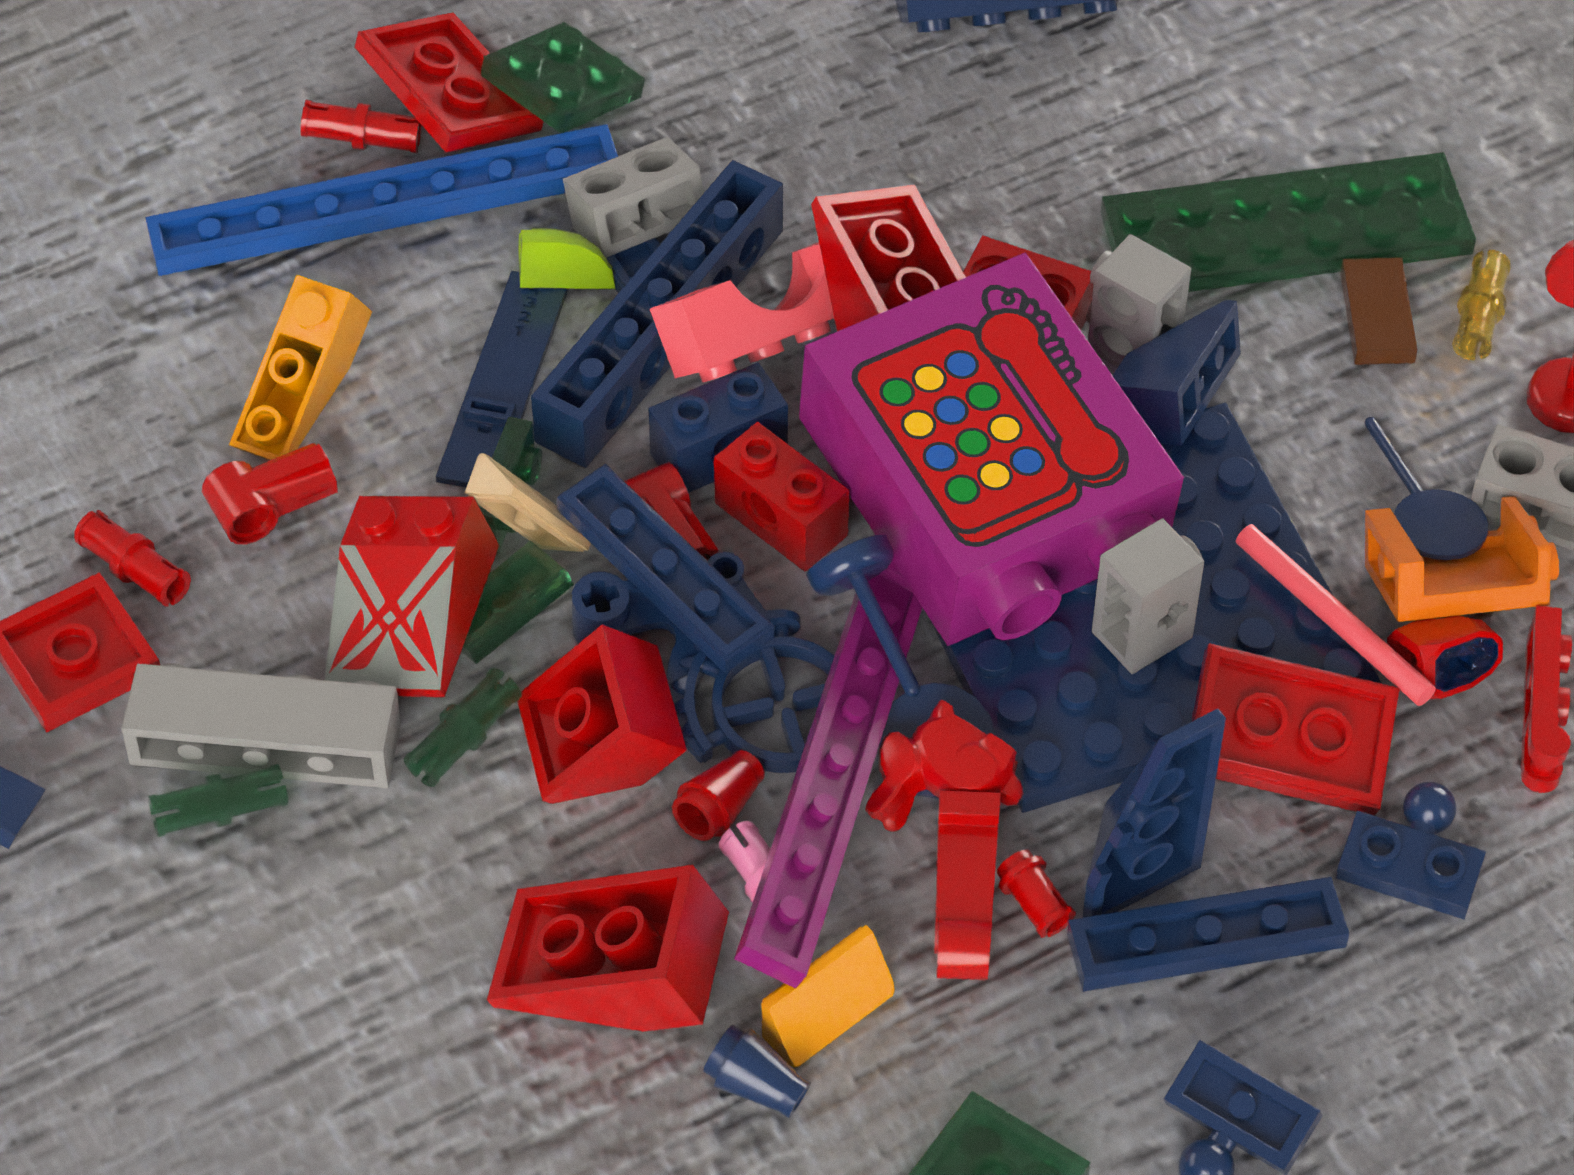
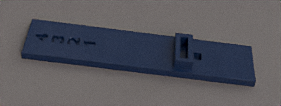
(502, 376)

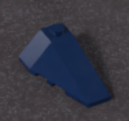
(1156, 818)

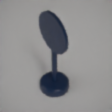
(852, 569)

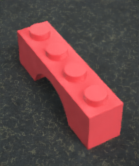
(719, 324)

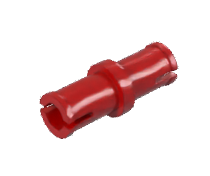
(360, 126)
(132, 558)

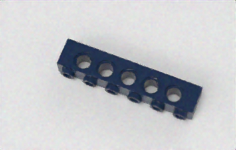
(621, 351)

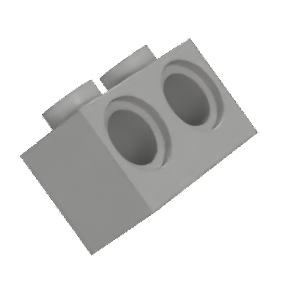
(633, 196)
(1134, 298)
(1536, 474)

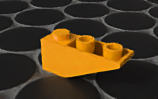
(300, 367)

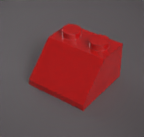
(600, 718)

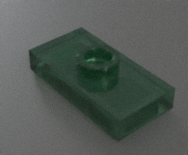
(513, 597)

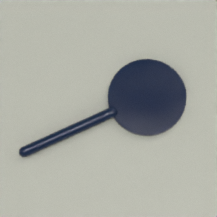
(1436, 520)

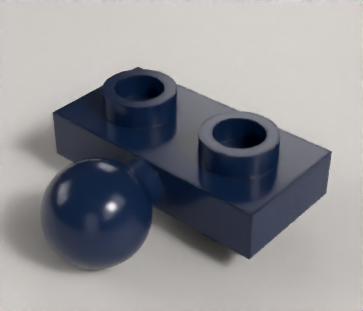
(1412, 859)
(1240, 1112)

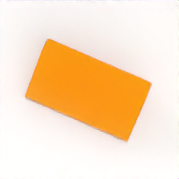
(830, 1000)

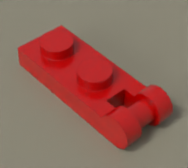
(1545, 703)

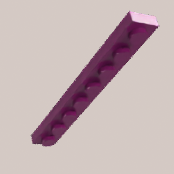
(827, 789)

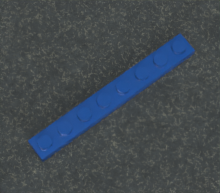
(374, 200)

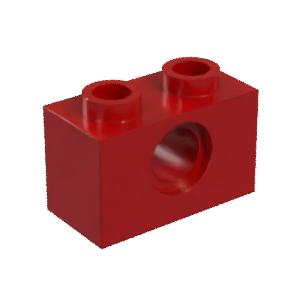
(781, 496)

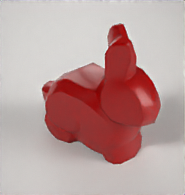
(941, 756)

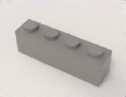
(255, 720)

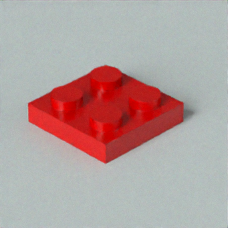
(73, 651)

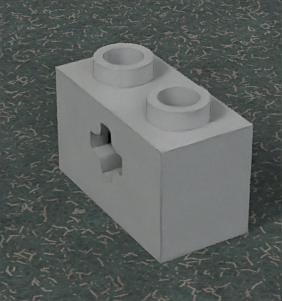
(1147, 595)

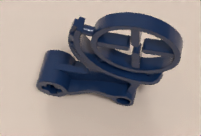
(631, 612)

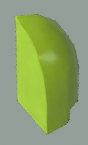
(561, 261)

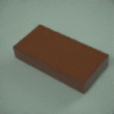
(1378, 311)

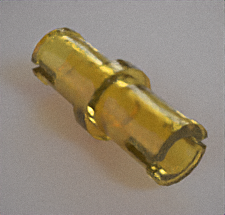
(1481, 305)

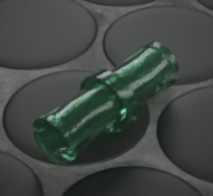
(462, 727)
(218, 800)

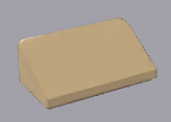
(522, 507)

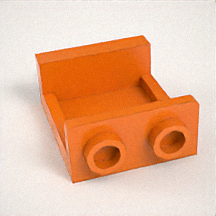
(1504, 574)

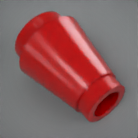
(717, 796)

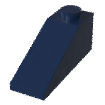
(1181, 371)

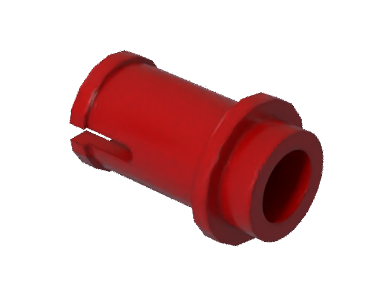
(1035, 893)

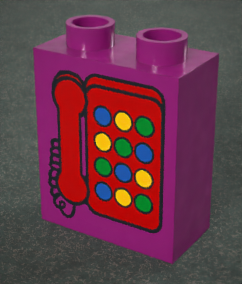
(986, 447)

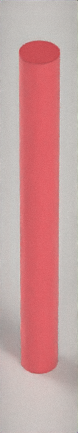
(1335, 615)

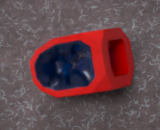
(1449, 651)

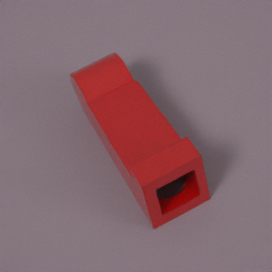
(965, 883)

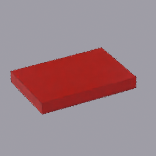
(436, 74)
(1299, 728)

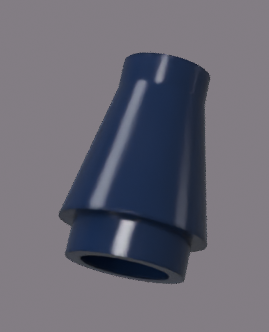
(754, 1071)

